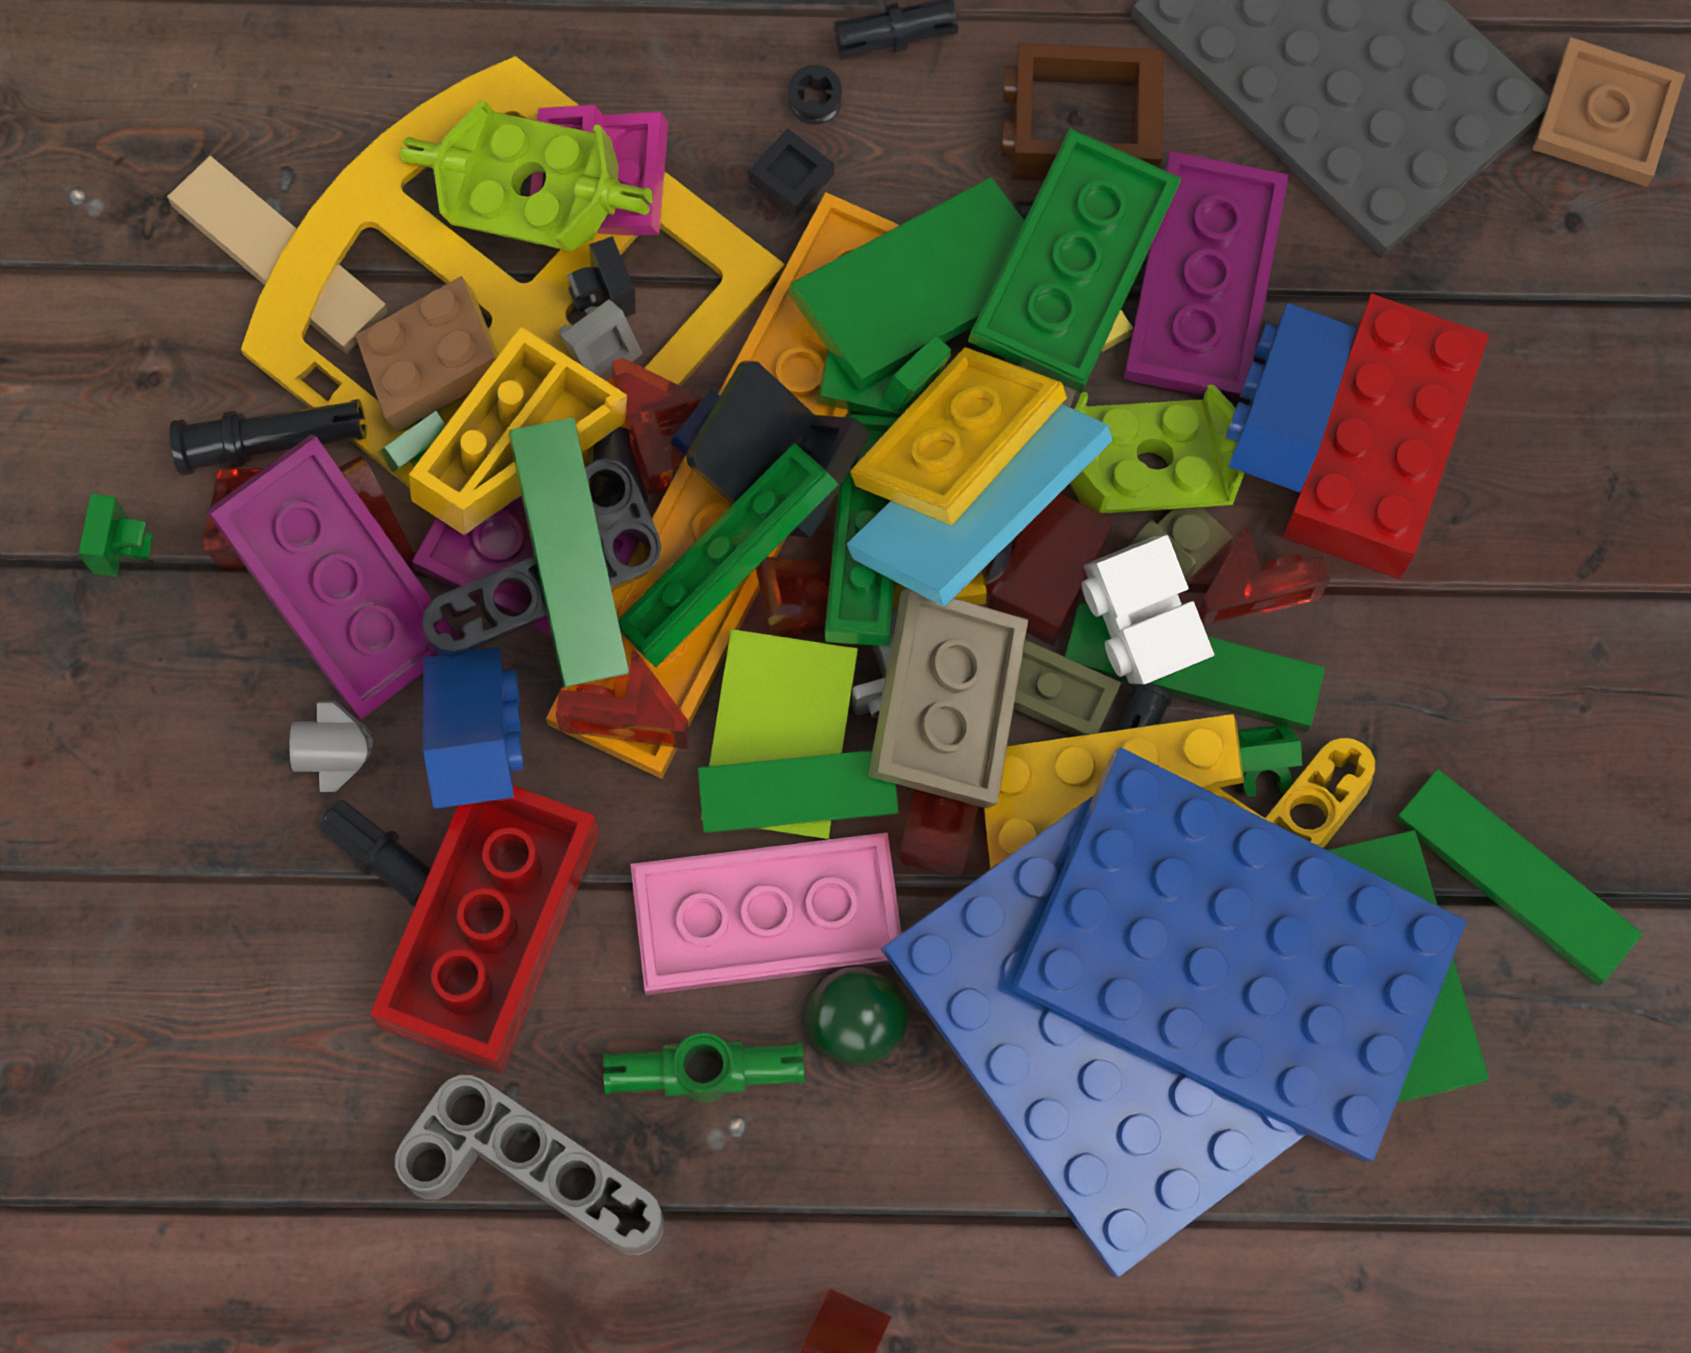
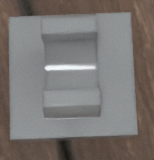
(601, 339)

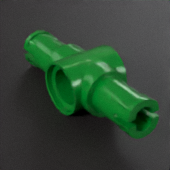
(667, 1067)

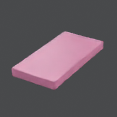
(765, 913)

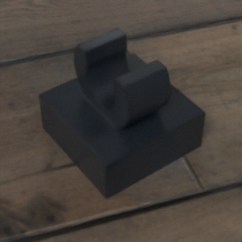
(791, 172)
(603, 280)

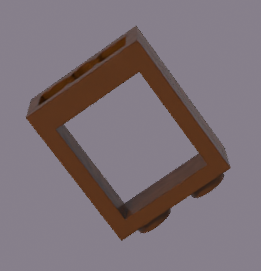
(1081, 65)

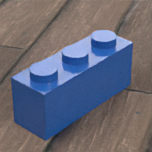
(1289, 396)
(471, 727)

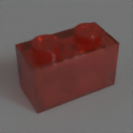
(1048, 568)

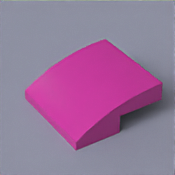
(640, 153)

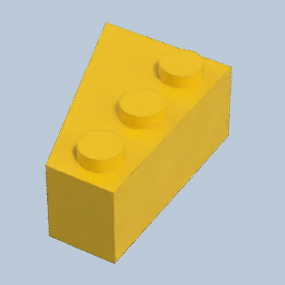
(471, 462)

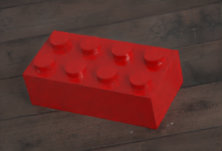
(1387, 437)
(486, 926)

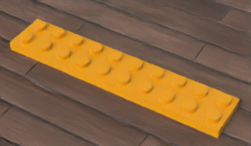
(795, 357)

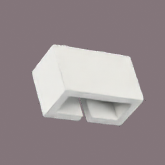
(1143, 613)

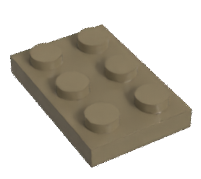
(948, 699)

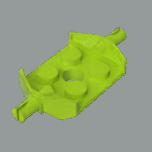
(491, 155)
(1183, 433)

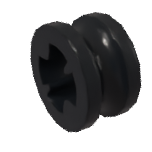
(818, 78)

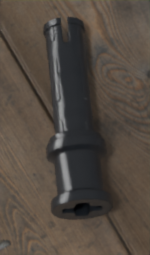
(238, 438)

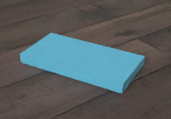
(944, 558)

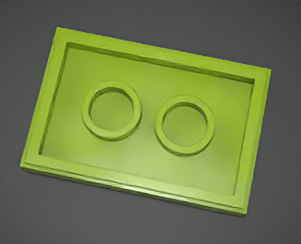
(783, 704)

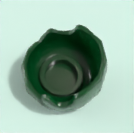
(855, 1016)

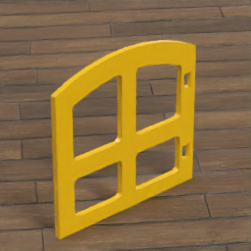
(372, 196)

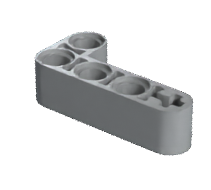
(539, 1175)

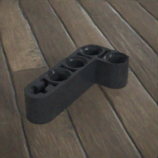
(625, 518)

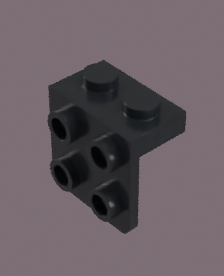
(756, 425)

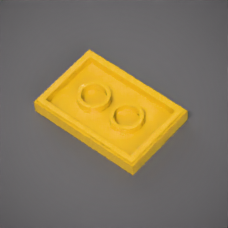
(958, 435)

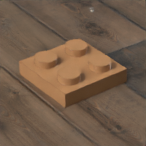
(1609, 112)
(427, 353)

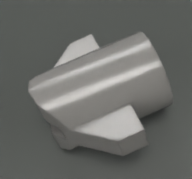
(331, 745)

